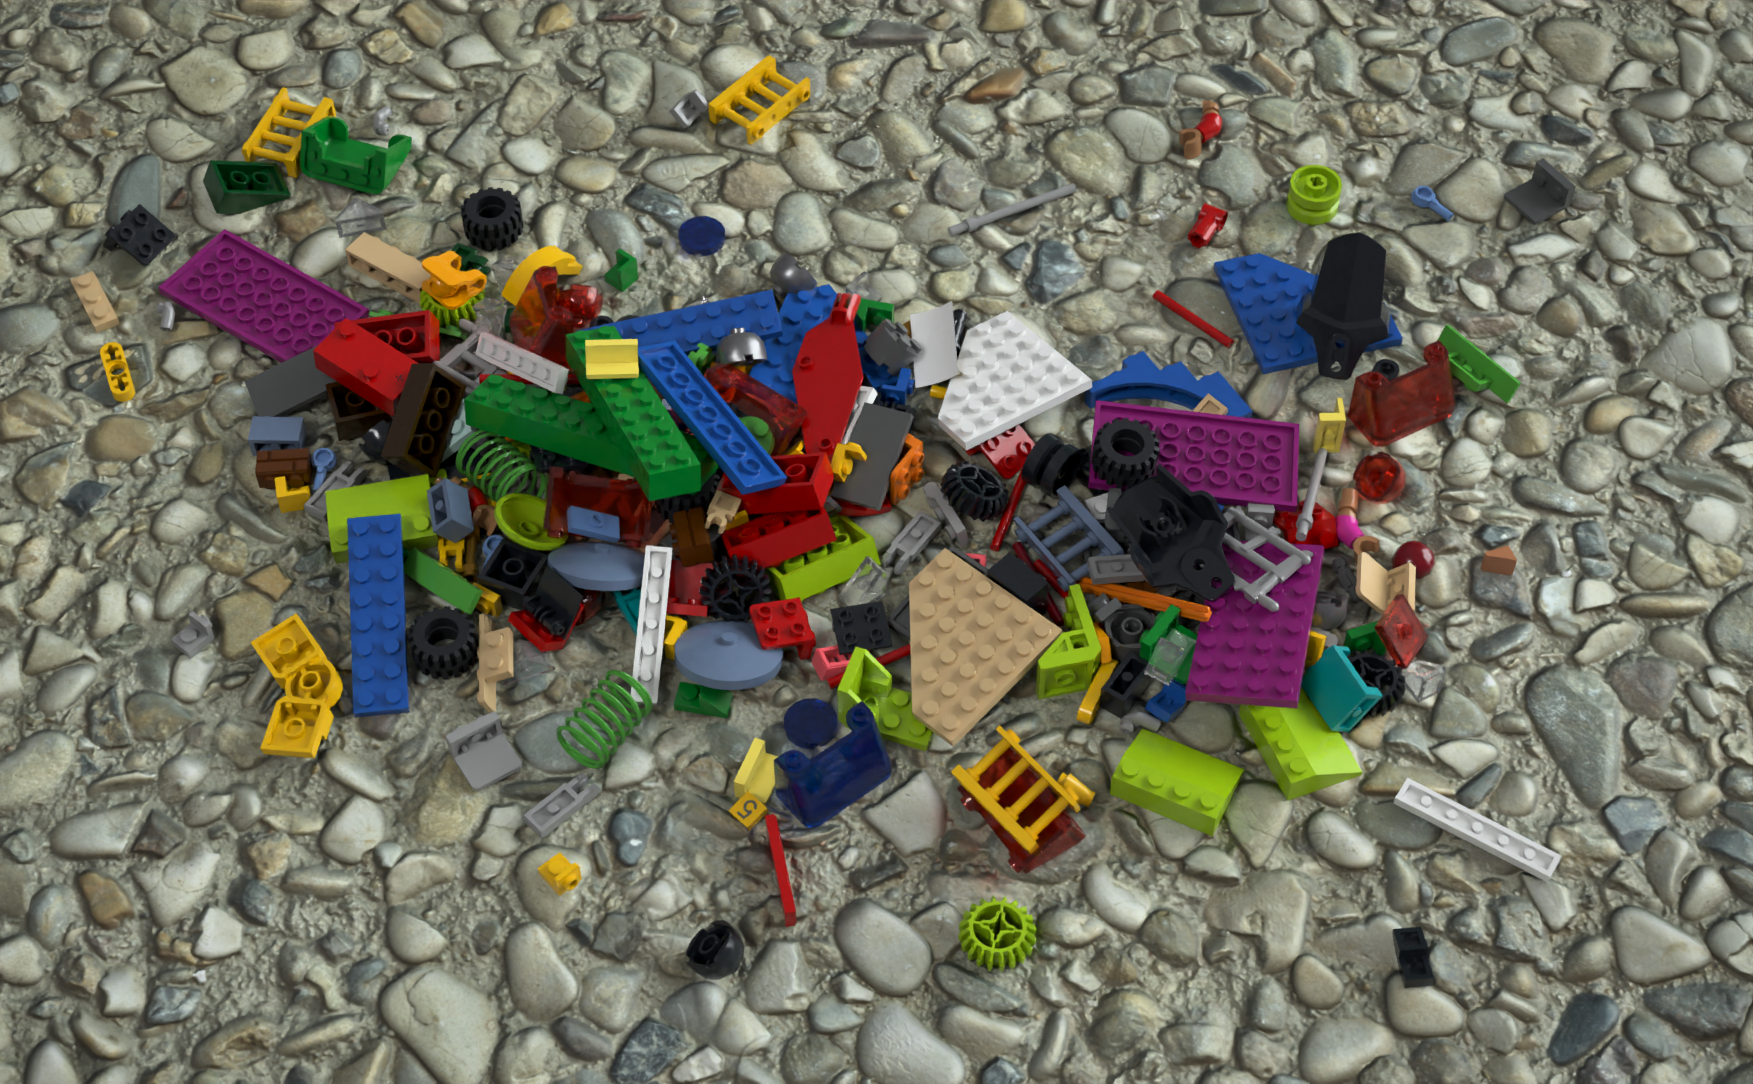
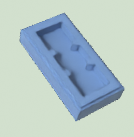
(593, 524)

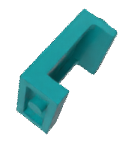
(1338, 689)

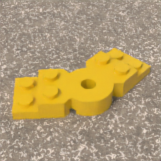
(310, 687)

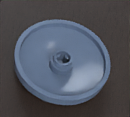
(598, 565)
(725, 656)

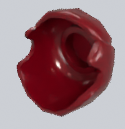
(1417, 554)

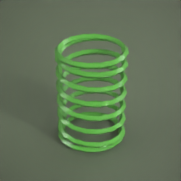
(529, 466)
(585, 740)

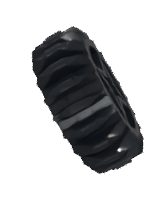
(974, 491)
(754, 580)
(1377, 673)

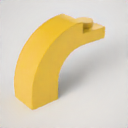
(546, 256)

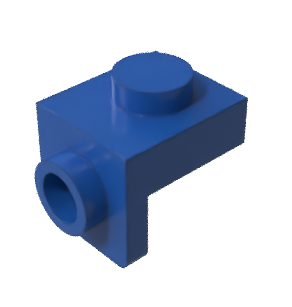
(900, 392)
(1168, 702)

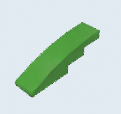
(442, 581)

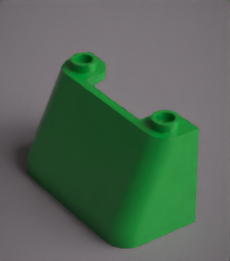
(336, 159)

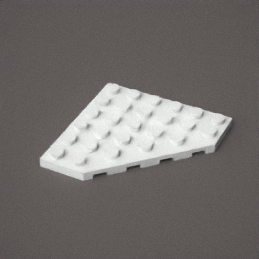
(1004, 380)

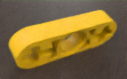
(115, 380)
(1090, 703)

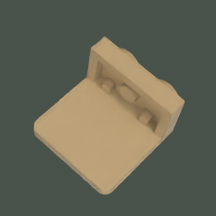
(1380, 586)

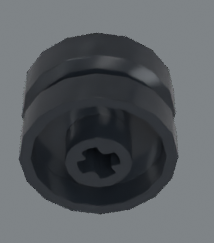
(1051, 465)

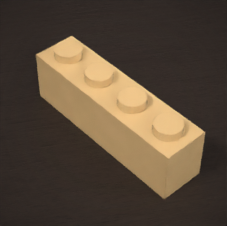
(387, 265)

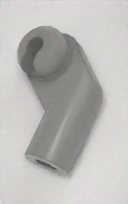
(379, 118)
(167, 312)
(1137, 719)

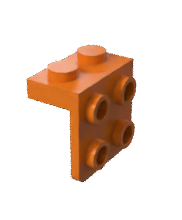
(907, 470)

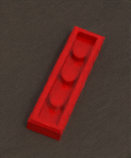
(780, 870)

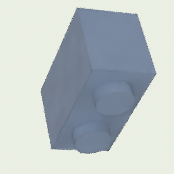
(276, 433)
(450, 510)

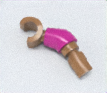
(1347, 526)

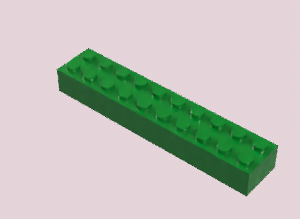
(555, 424)
(637, 424)

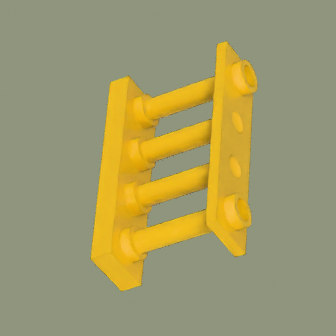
(752, 83)
(274, 117)
(1008, 816)

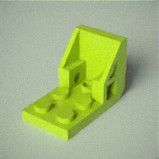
(1074, 656)
(892, 708)

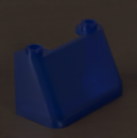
(838, 775)

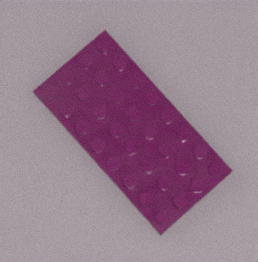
(259, 297)
(1221, 454)
(1246, 649)

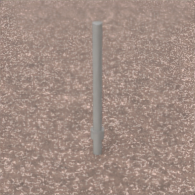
(971, 224)
(1305, 519)

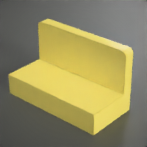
(611, 358)
(1330, 429)
(756, 773)

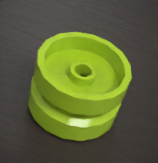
(1314, 194)

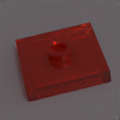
(1401, 631)

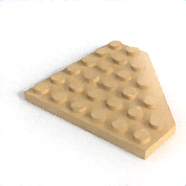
(967, 644)

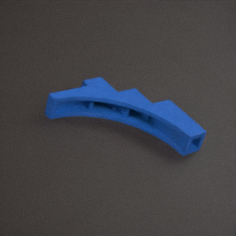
(1172, 384)

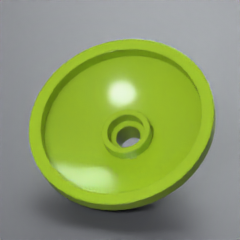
(522, 522)

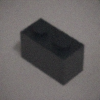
(1125, 685)

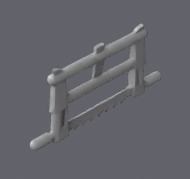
(464, 352)
(1275, 574)

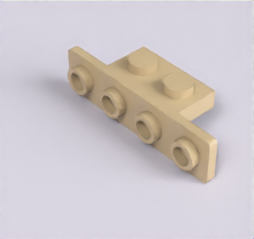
(495, 660)

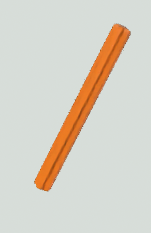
(1146, 599)

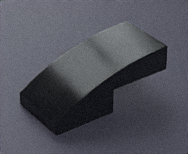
(1412, 957)

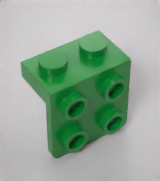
(1162, 626)

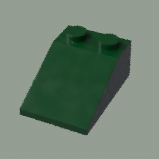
(244, 185)

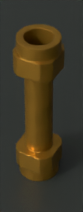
(470, 569)

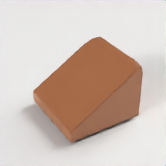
(1499, 561)

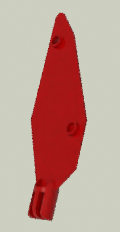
(829, 376)

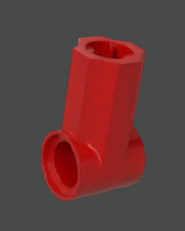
(1208, 222)

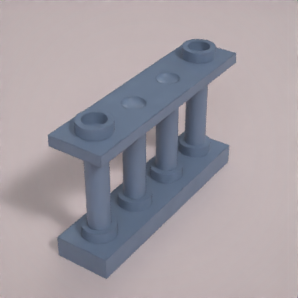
(1081, 520)

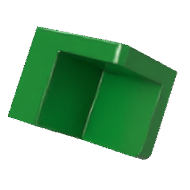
(624, 272)

